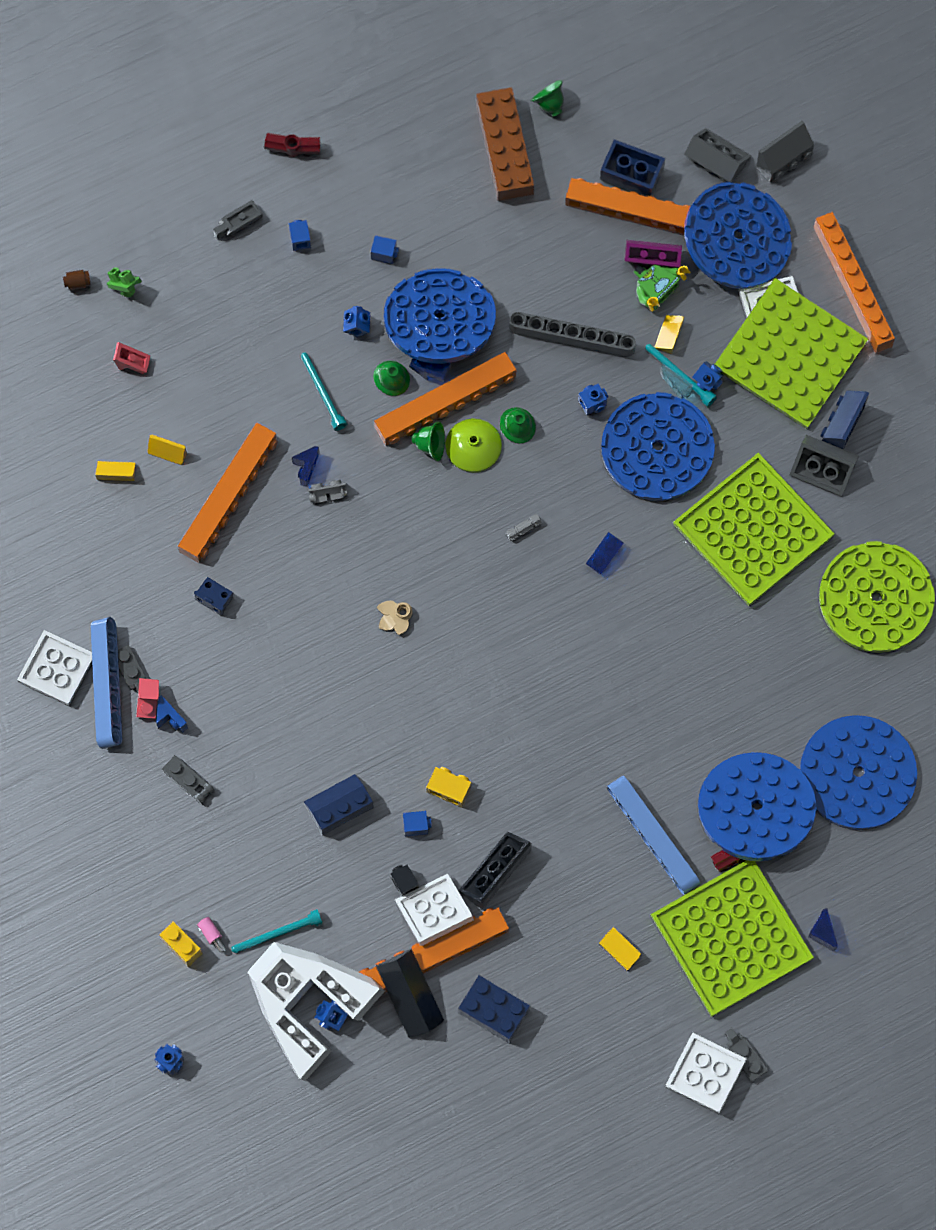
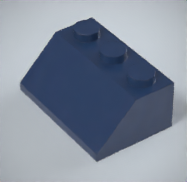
(845, 418)
(339, 804)

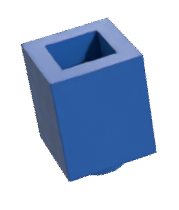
(299, 235)
(384, 249)
(416, 823)

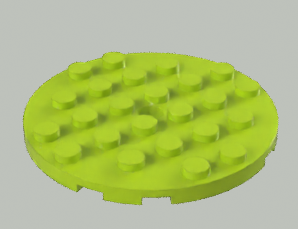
(881, 624)

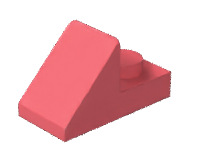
(131, 358)
(147, 698)

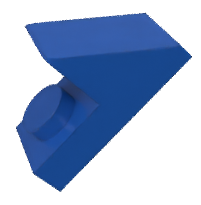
(166, 712)

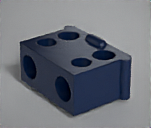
(212, 594)

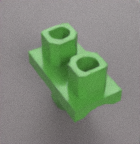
(123, 281)

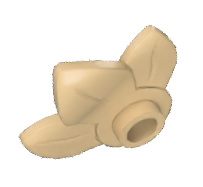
(392, 618)

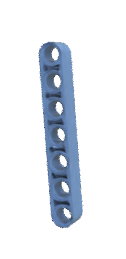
(106, 683)
(653, 835)

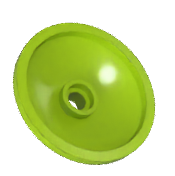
(473, 456)

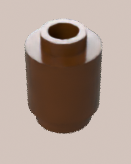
(76, 279)

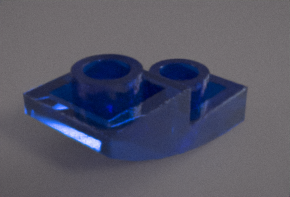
(604, 553)

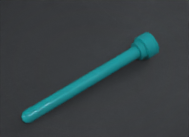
(707, 397)
(338, 421)
(313, 919)

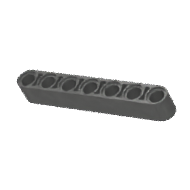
(579, 340)

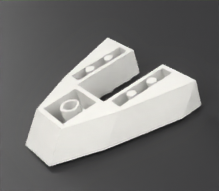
(281, 981)

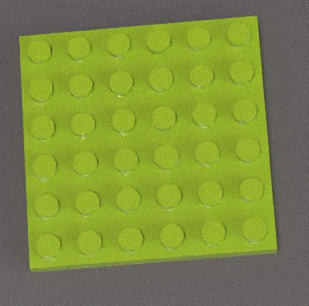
(790, 353)
(753, 529)
(731, 937)

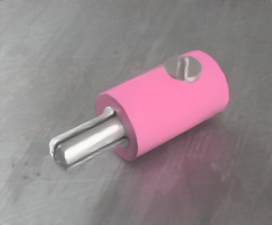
(211, 933)

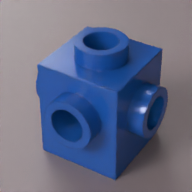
(356, 321)
(704, 382)
(593, 399)
(330, 1015)
(172, 1065)

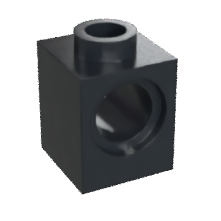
(404, 879)

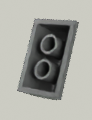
(785, 152)
(717, 155)
(824, 465)

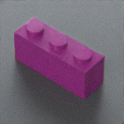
(653, 253)

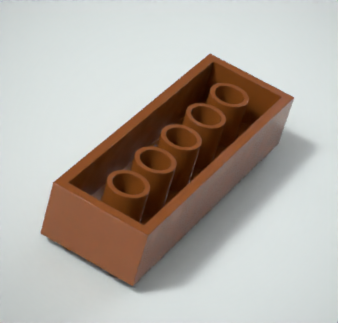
(505, 144)

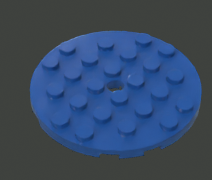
(732, 260)
(422, 335)
(651, 472)
(886, 765)
(763, 833)

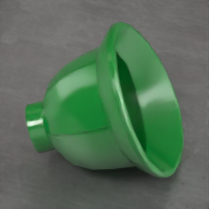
(550, 98)
(391, 378)
(517, 425)
(431, 440)

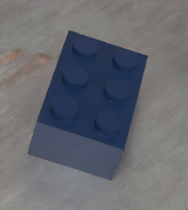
(632, 168)
(493, 1009)

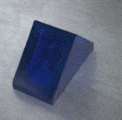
(823, 931)

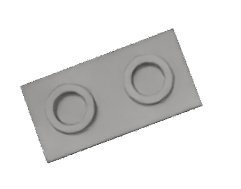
(319, 491)

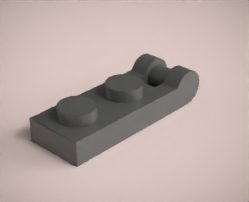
(187, 779)

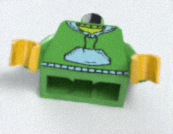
(658, 283)

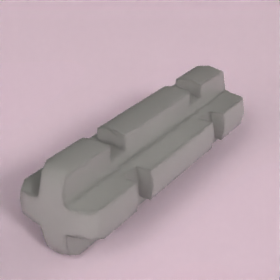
(523, 527)

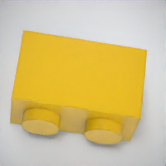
(448, 786)
(180, 944)

